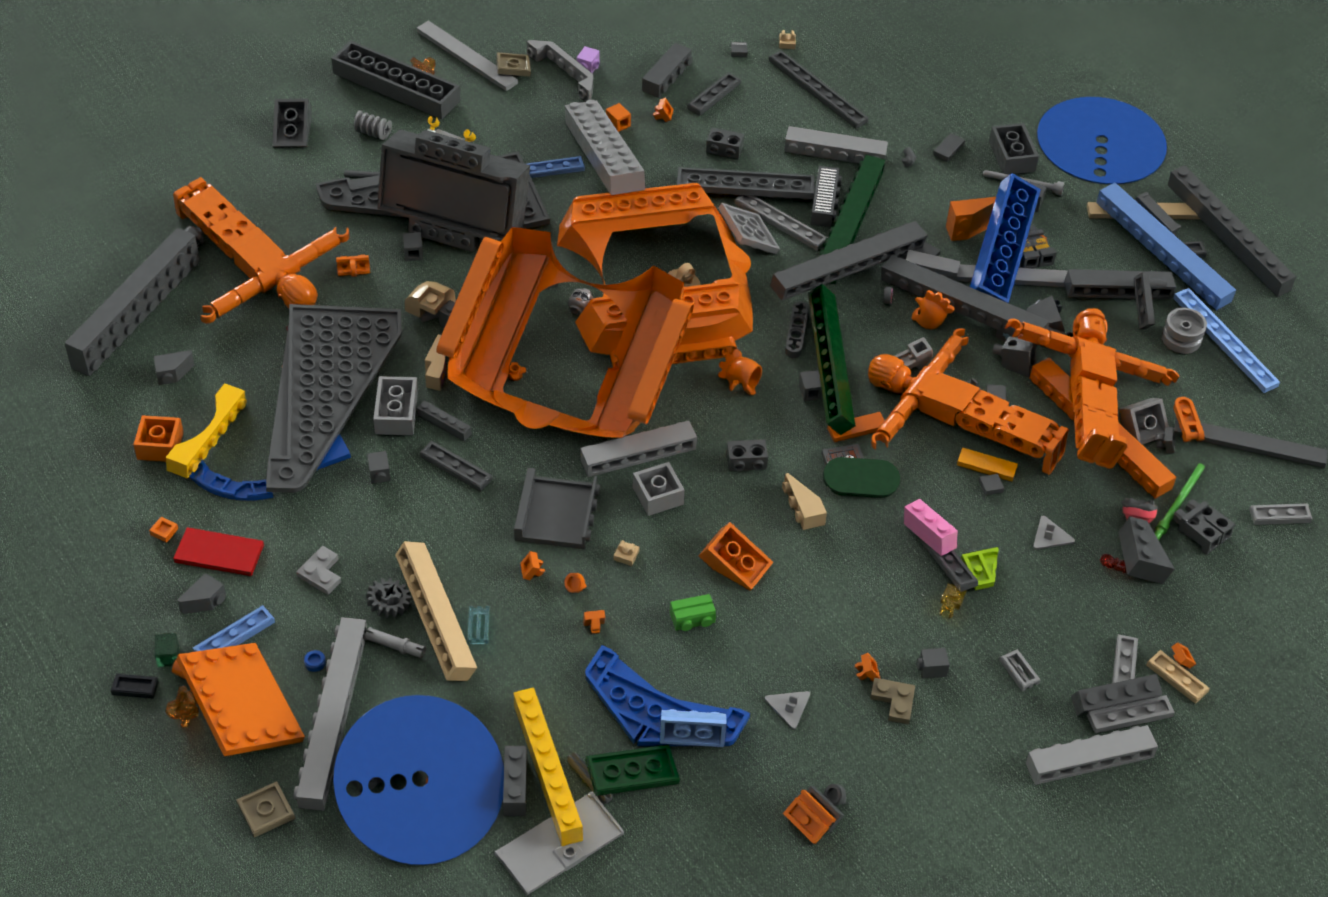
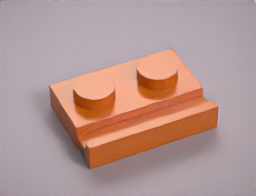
(809, 816)

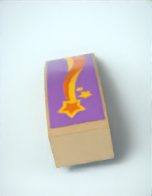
(435, 367)

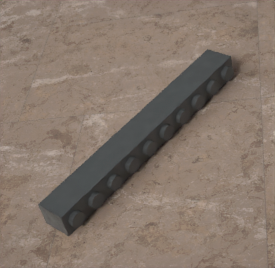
(1231, 231)
(847, 260)
(962, 297)

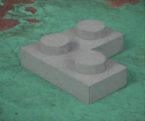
(317, 573)

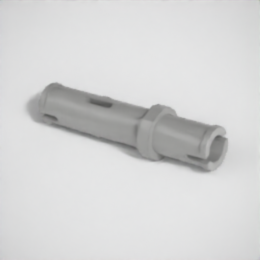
(402, 645)

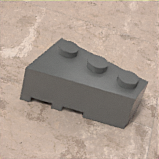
(1143, 552)

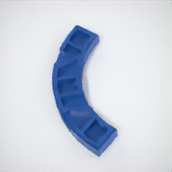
(229, 489)

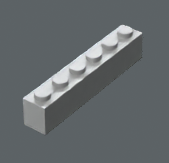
(833, 145)
(638, 448)
(1091, 754)

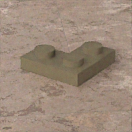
(896, 693)

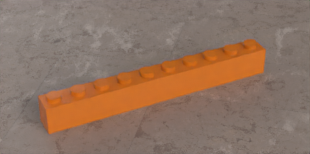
(1136, 458)

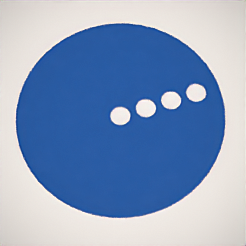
(1133, 146)
(430, 820)

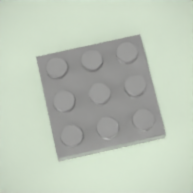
(748, 228)

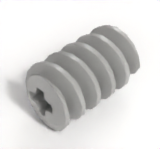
(372, 125)

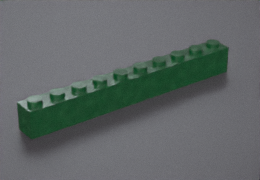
(855, 205)
(831, 360)

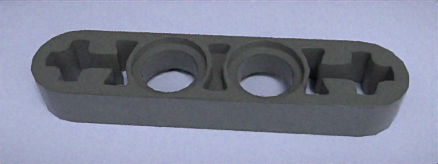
(797, 329)

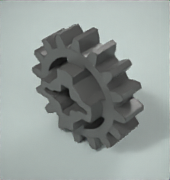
(388, 597)

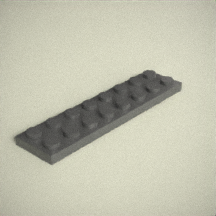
(749, 182)

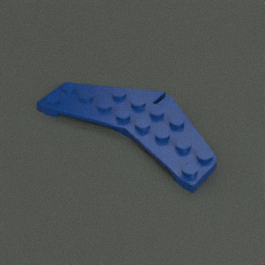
(639, 705)

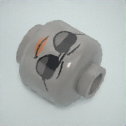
(579, 300)

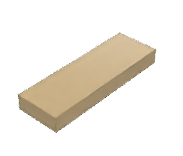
(1178, 676)

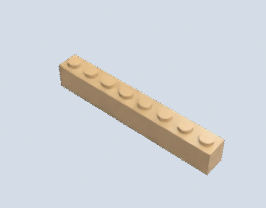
(436, 611)

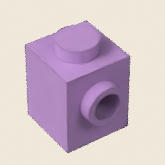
(589, 58)

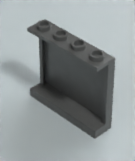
(556, 511)

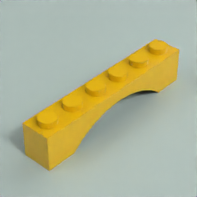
(187, 455)

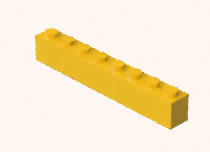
(548, 767)

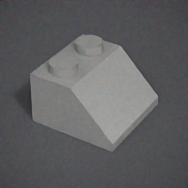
(1144, 419)

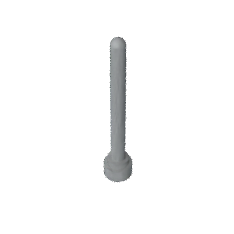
(1056, 188)

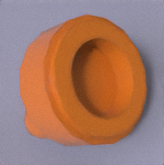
(574, 583)

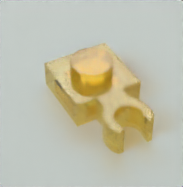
(952, 599)

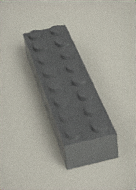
(396, 79)

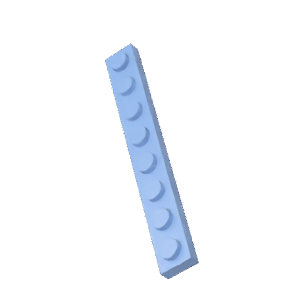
(1229, 342)

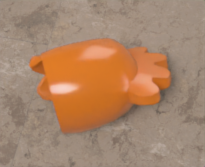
(933, 310)
(740, 370)

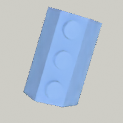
(693, 728)

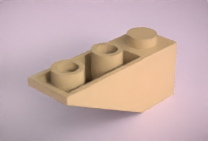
(807, 505)

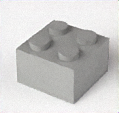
(658, 488)

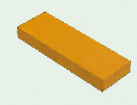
(987, 464)

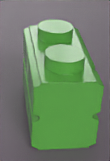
(692, 612)

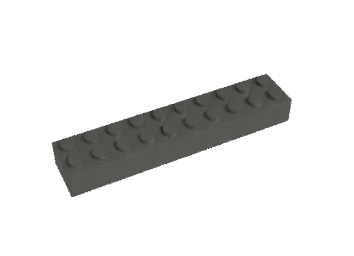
(132, 302)

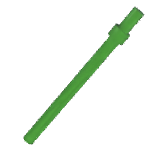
(1163, 525)

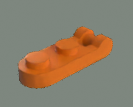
(1188, 419)

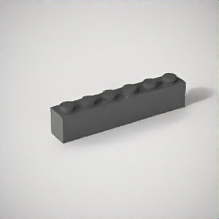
(1113, 284)

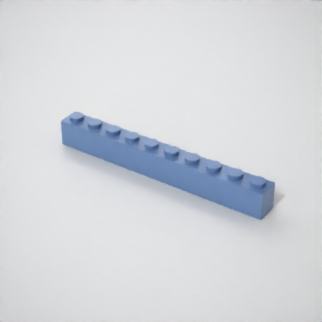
(1166, 246)

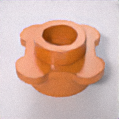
(516, 371)

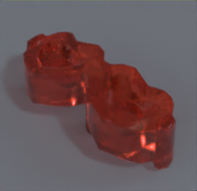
(1110, 562)

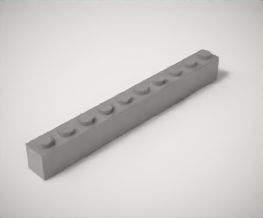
(331, 715)

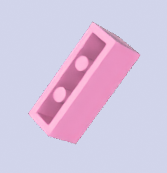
(930, 527)

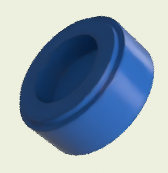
(314, 661)

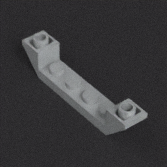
(541, 49)

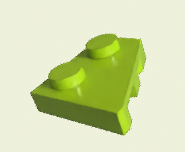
(983, 566)

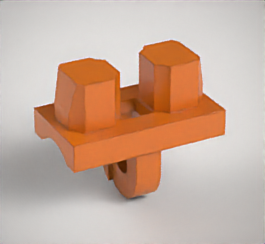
(347, 265)

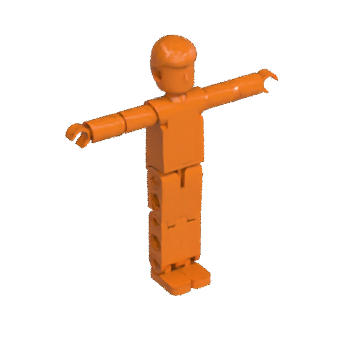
(251, 250)
(1094, 381)
(963, 403)

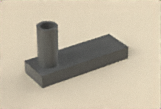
(1143, 287)

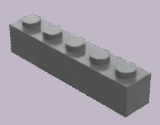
(444, 420)

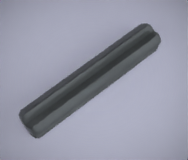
(582, 770)

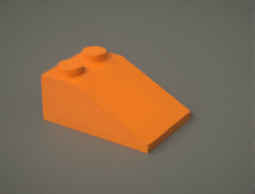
(968, 217)
(736, 557)

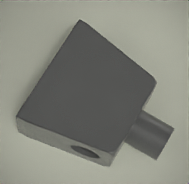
(1017, 355)

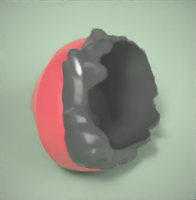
(1139, 509)

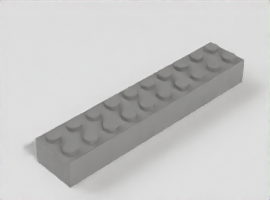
(604, 147)

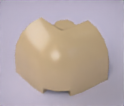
(428, 297)

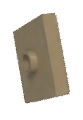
(513, 64)
(265, 809)

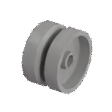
(1184, 330)

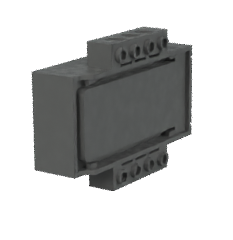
(451, 188)

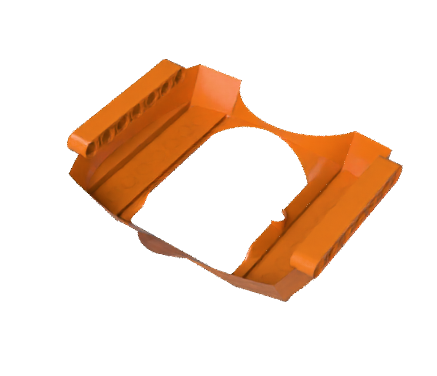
(499, 302)
(720, 309)

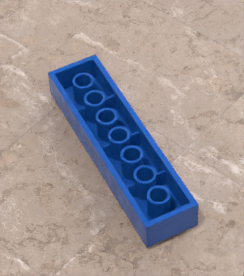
(1005, 238)

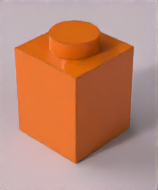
(619, 117)

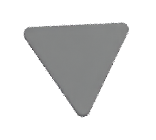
(1050, 535)
(789, 706)

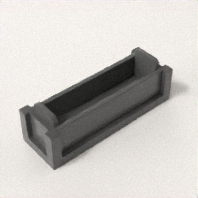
(1156, 211)

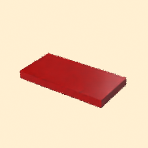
(218, 551)

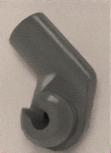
(910, 157)

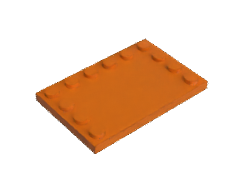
(240, 699)

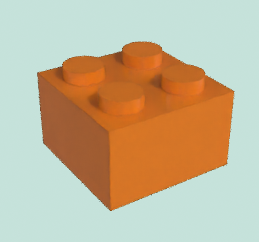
(157, 437)

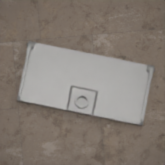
(538, 853)

